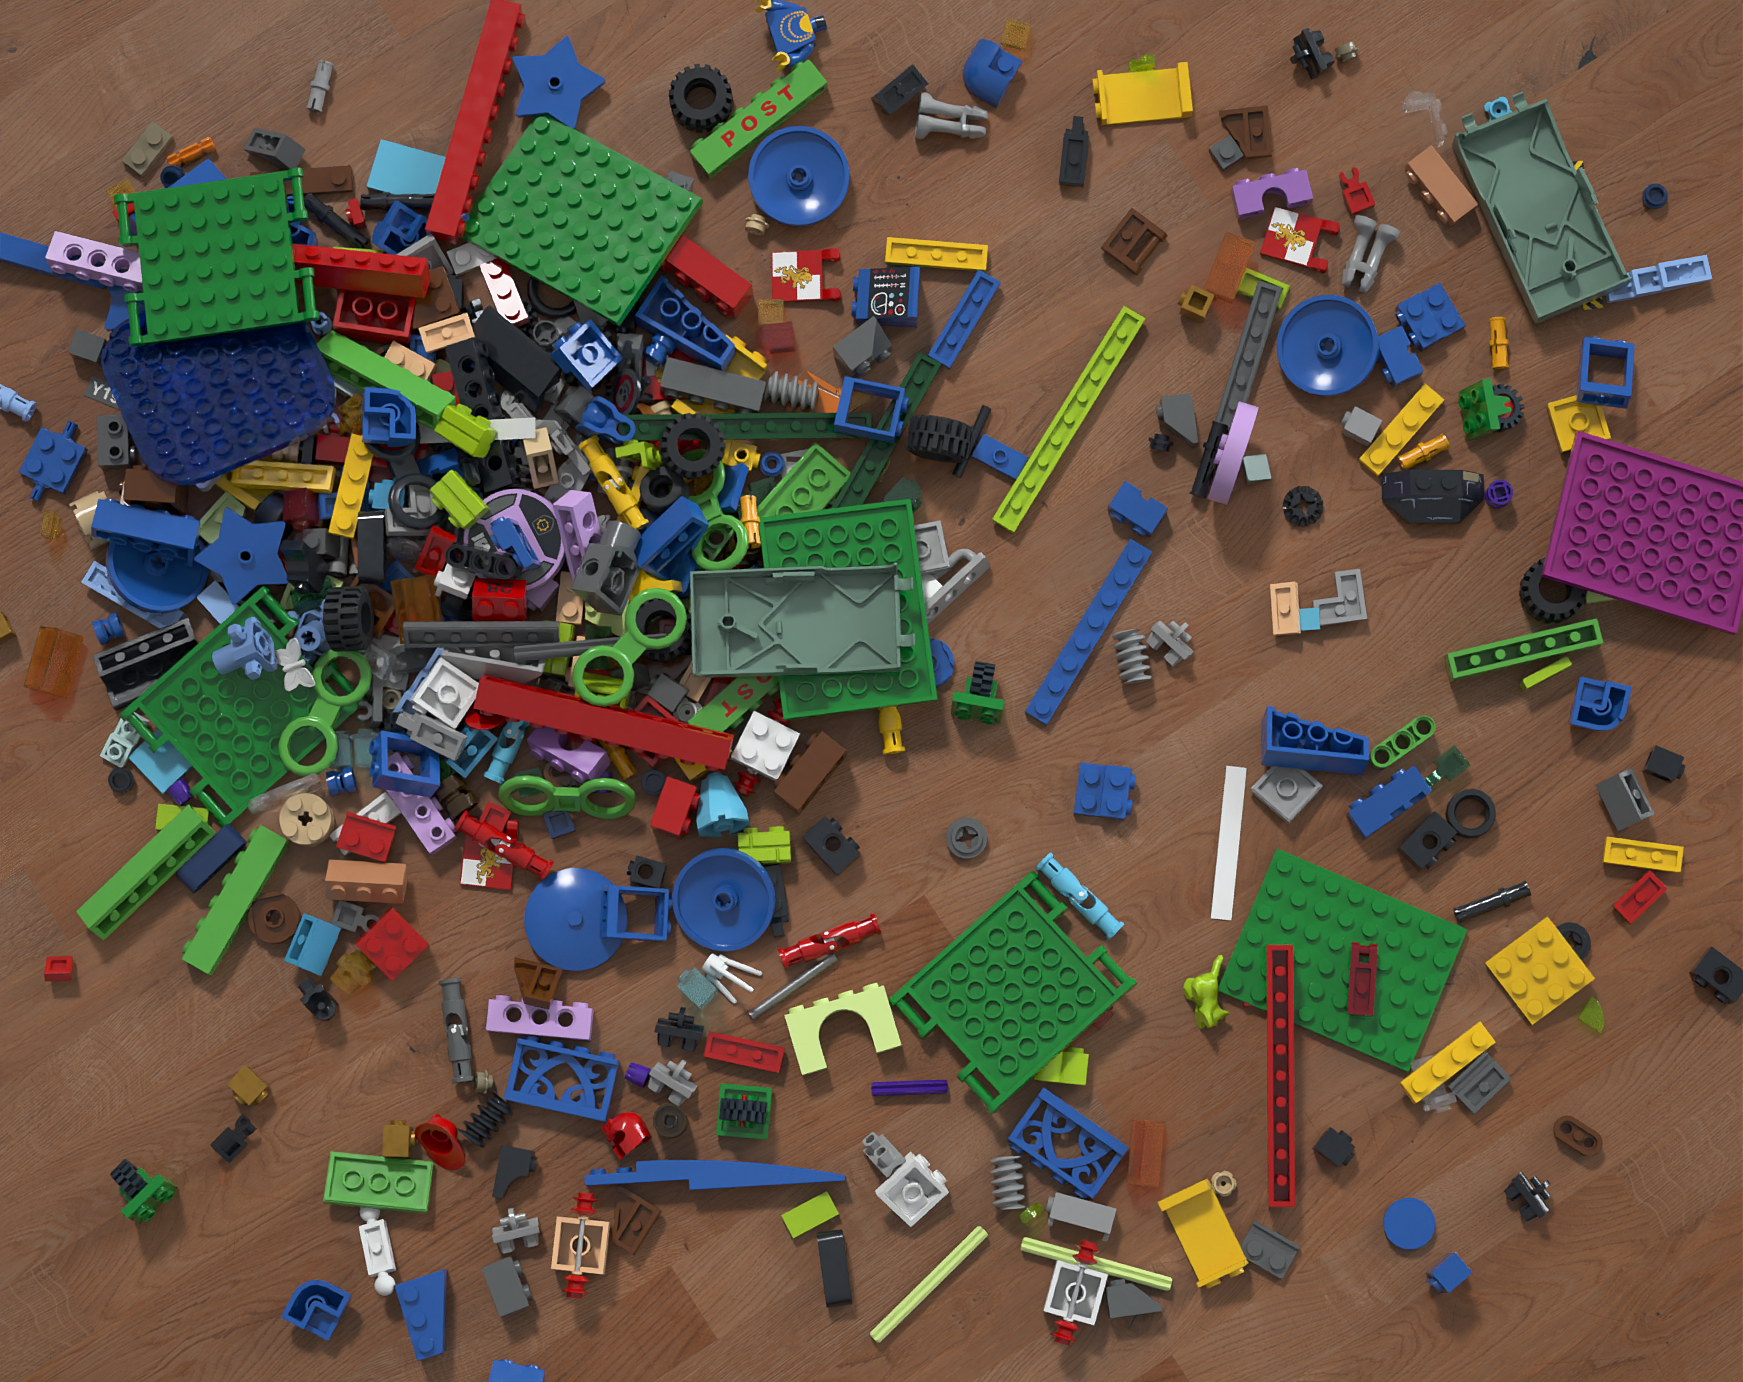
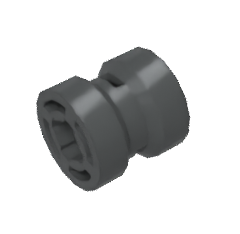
(543, 331)

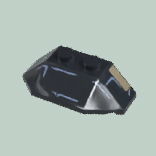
(1433, 494)

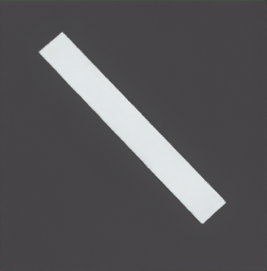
(506, 429)
(1228, 843)

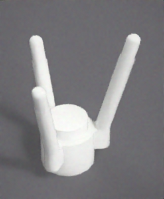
(716, 968)

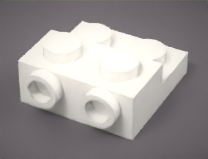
(445, 694)
(913, 1189)

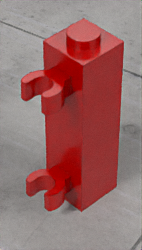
(333, 449)

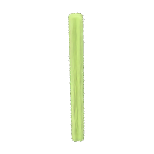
(1104, 1266)
(928, 1284)

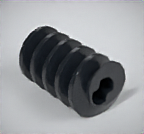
(486, 1120)

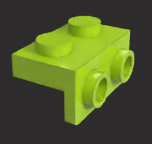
(640, 451)

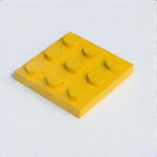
(1540, 970)

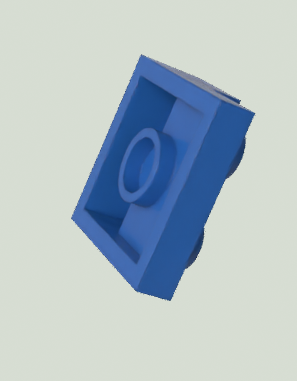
(1429, 317)
(585, 353)
(512, 539)
(1104, 791)

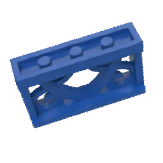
(586, 1105)
(1103, 1144)

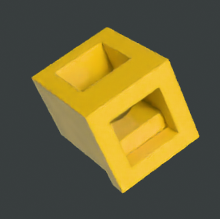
(733, 448)

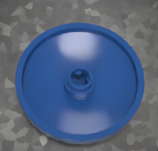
(798, 176)
(1327, 345)
(152, 581)
(723, 899)
(566, 920)

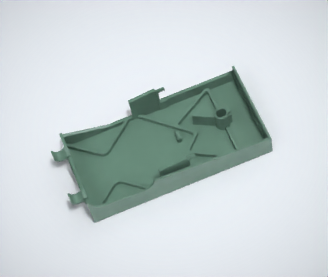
(1539, 209)
(797, 621)

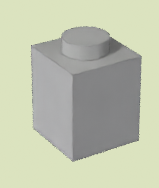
(1360, 426)

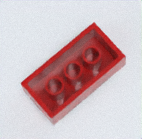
(708, 277)

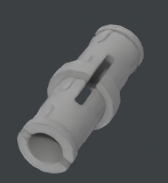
(319, 86)

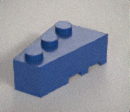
(670, 538)
(1388, 801)
(424, 1312)

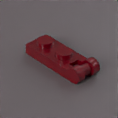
(1362, 980)

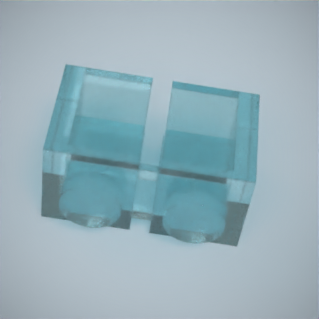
(344, 755)
(697, 987)

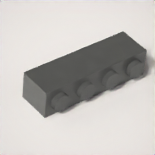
(712, 387)

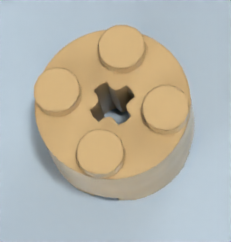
(84, 511)
(315, 831)

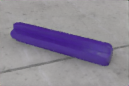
(917, 1087)

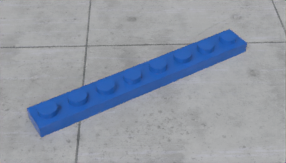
(1088, 632)

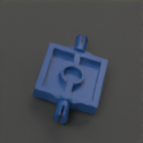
(53, 461)

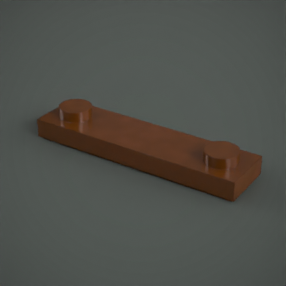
(321, 180)

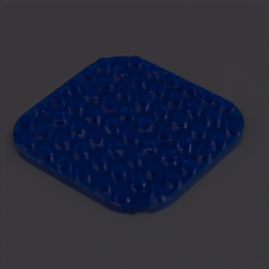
(218, 398)

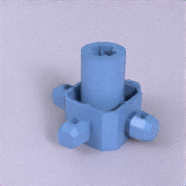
(311, 633)
(249, 648)

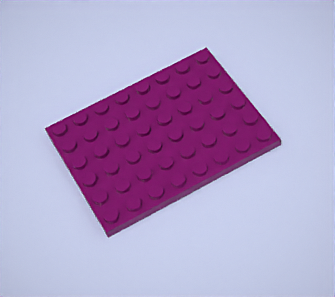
(1650, 533)

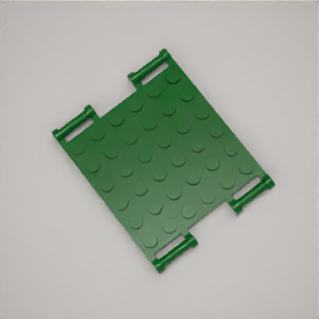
(216, 257)
(228, 721)
(1012, 992)

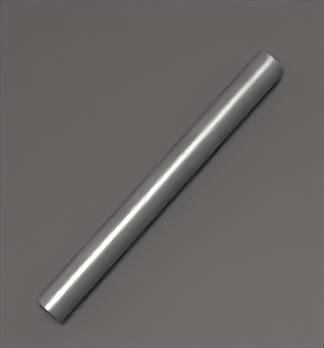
(793, 986)

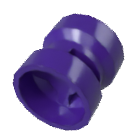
(1496, 498)

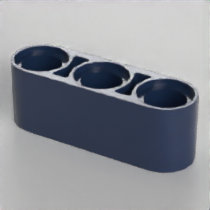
(211, 858)

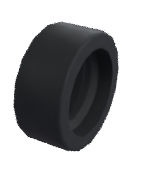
(1478, 795)

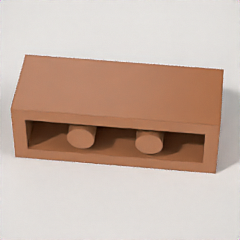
(1440, 187)
(366, 881)

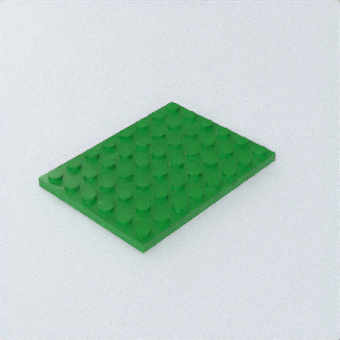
(580, 217)
(856, 538)
(1321, 918)

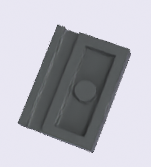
(1479, 1082)
(1268, 1249)

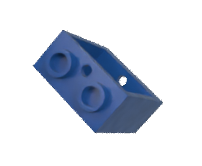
(872, 388)
(1600, 393)
(400, 782)
(609, 913)

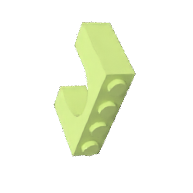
(806, 1024)

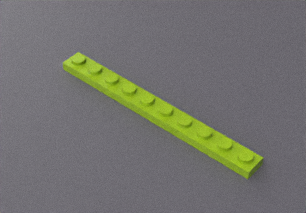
(1068, 419)

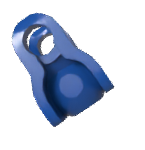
(601, 420)

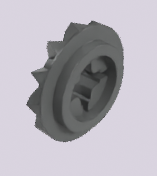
(973, 828)

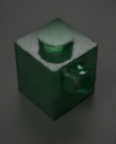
(905, 490)

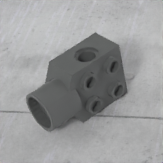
(609, 569)

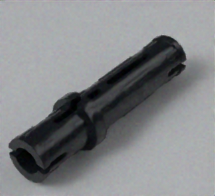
(385, 200)
(329, 217)
(1207, 464)
(1492, 901)

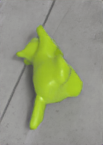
(1204, 993)

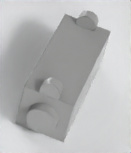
(1081, 1213)

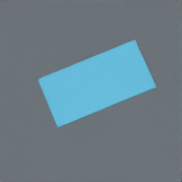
(1309, 619)

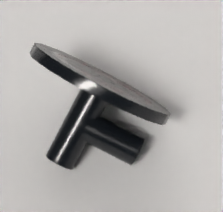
(629, 390)

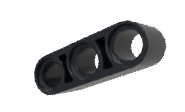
(372, 547)
(471, 561)
(834, 1268)

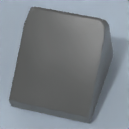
(641, 675)

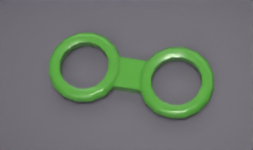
(713, 514)
(629, 647)
(324, 713)
(567, 798)

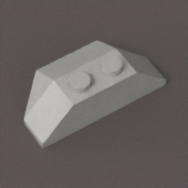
(493, 662)

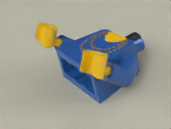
(791, 31)

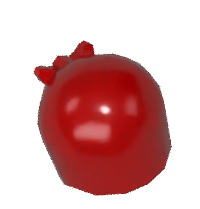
(626, 1132)

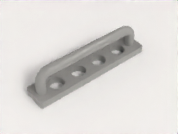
(959, 583)

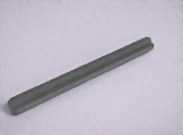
(565, 649)

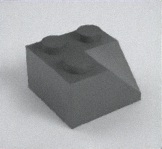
(863, 349)

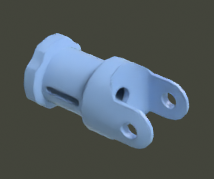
(12, 402)

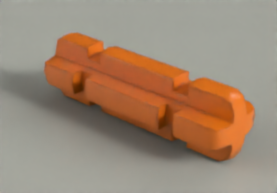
(191, 152)

